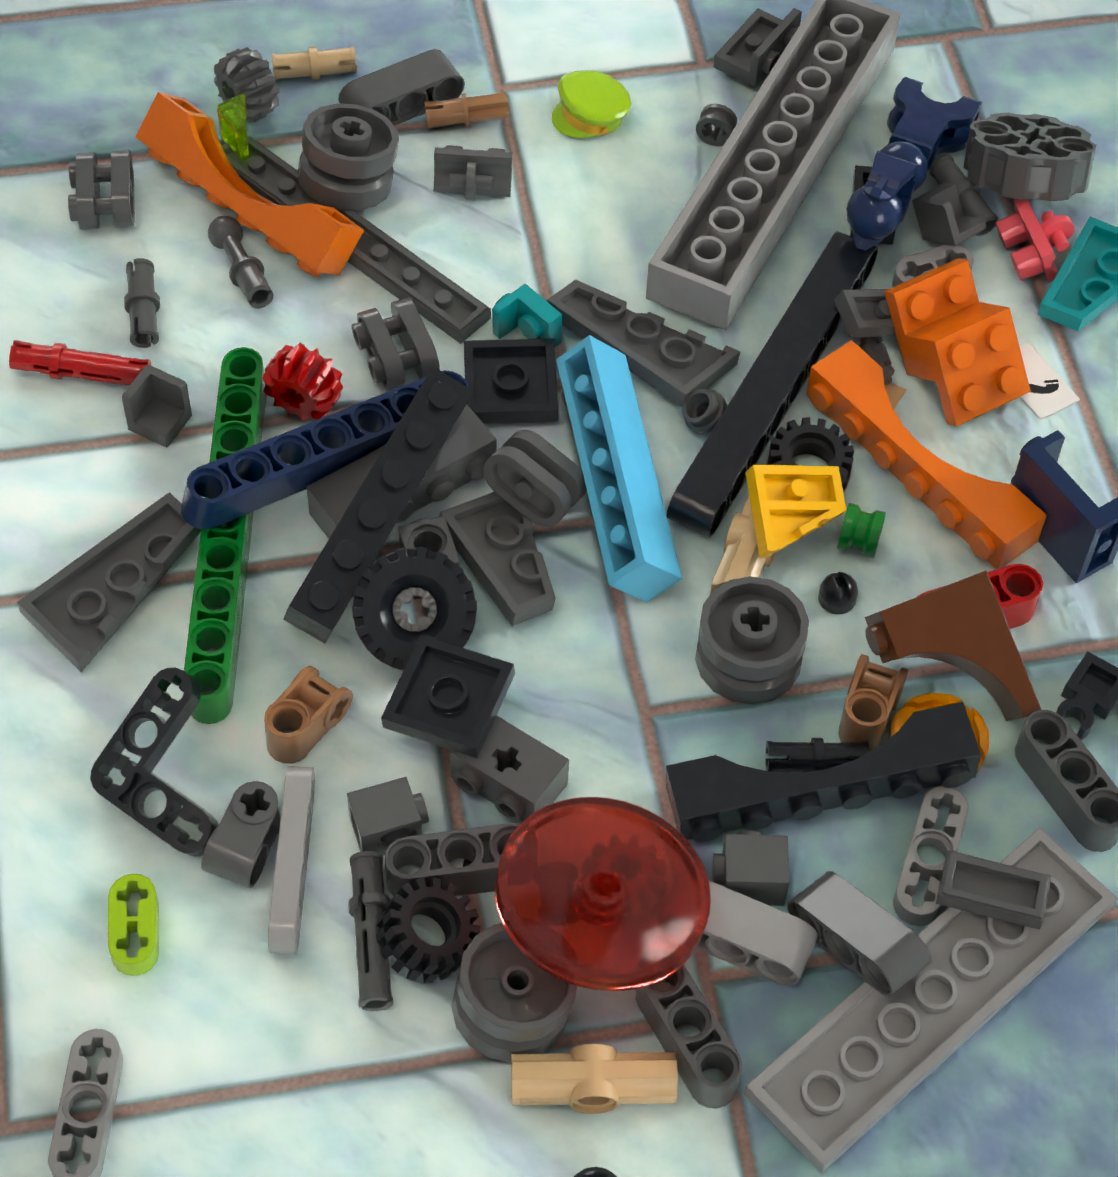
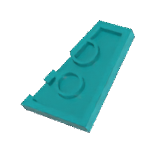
(1086, 279)

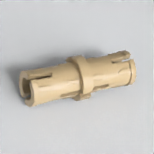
(314, 63)

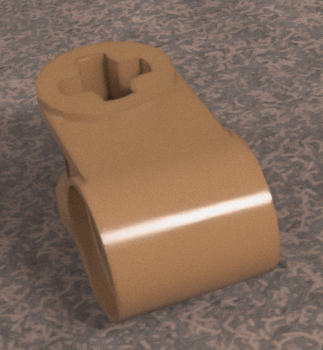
(870, 697)
(308, 707)

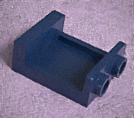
(1075, 528)

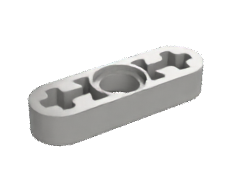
(925, 835)
(78, 1068)

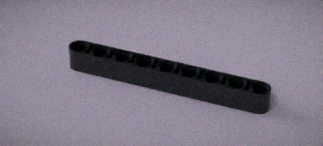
(769, 388)

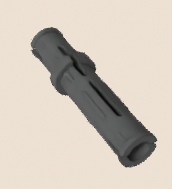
(366, 908)

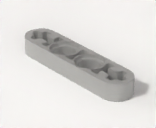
(291, 860)

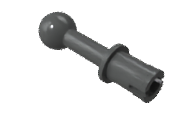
(246, 270)

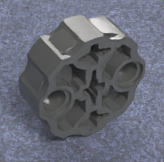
(1029, 156)

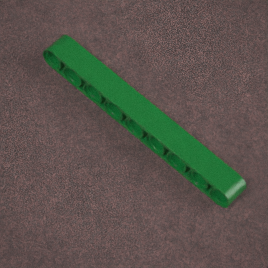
(236, 427)

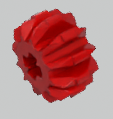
(302, 382)

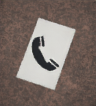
(1047, 388)

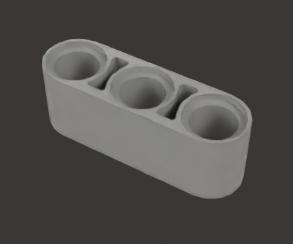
(757, 936)

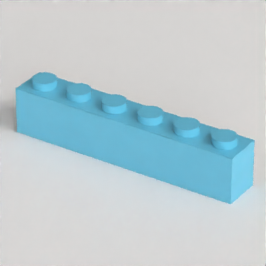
(618, 470)

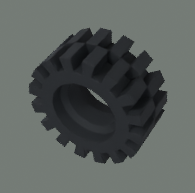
(814, 441)
(408, 947)

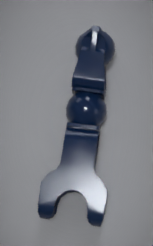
(919, 134)

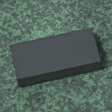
(993, 889)

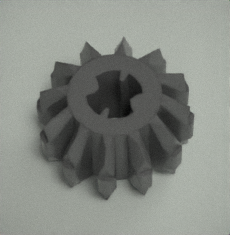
(249, 75)

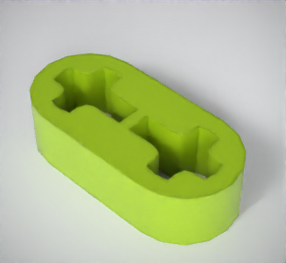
(122, 924)

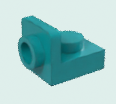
(528, 311)

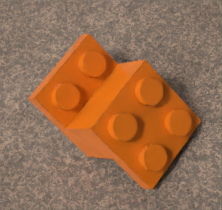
(957, 341)

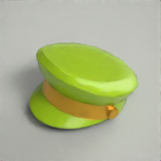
(590, 104)

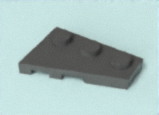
(502, 555)

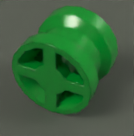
(861, 530)

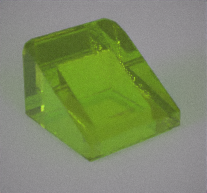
(235, 125)

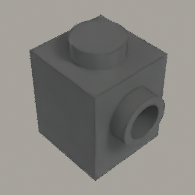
(754, 866)

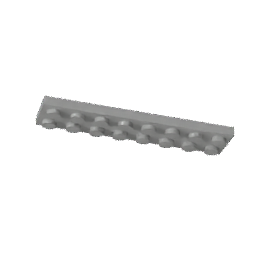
(883, 1046)

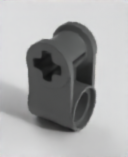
(242, 841)

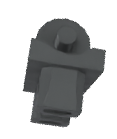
(472, 171)

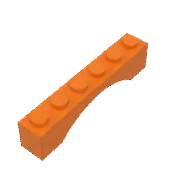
(188, 140)
(985, 513)

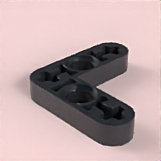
(139, 777)

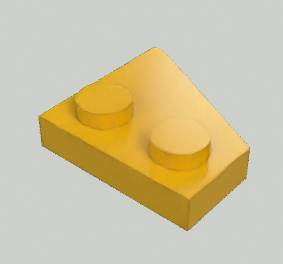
(792, 502)

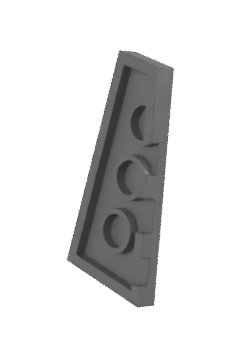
(655, 353)
(104, 586)

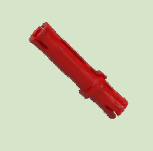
(68, 362)

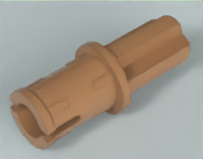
(466, 110)

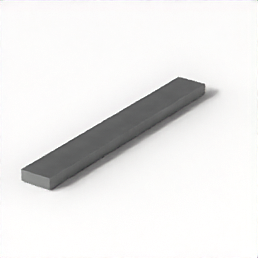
(376, 252)

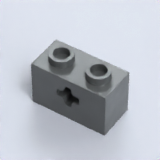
(512, 771)

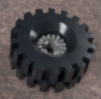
(395, 581)

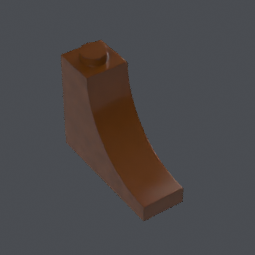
(962, 628)

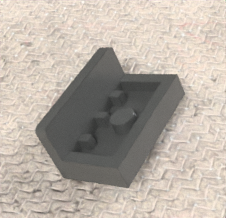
(757, 46)

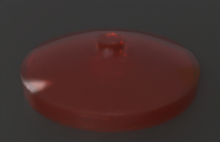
(602, 893)

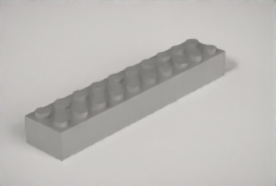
(771, 160)

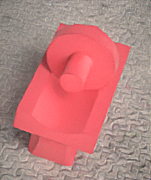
(1041, 238)

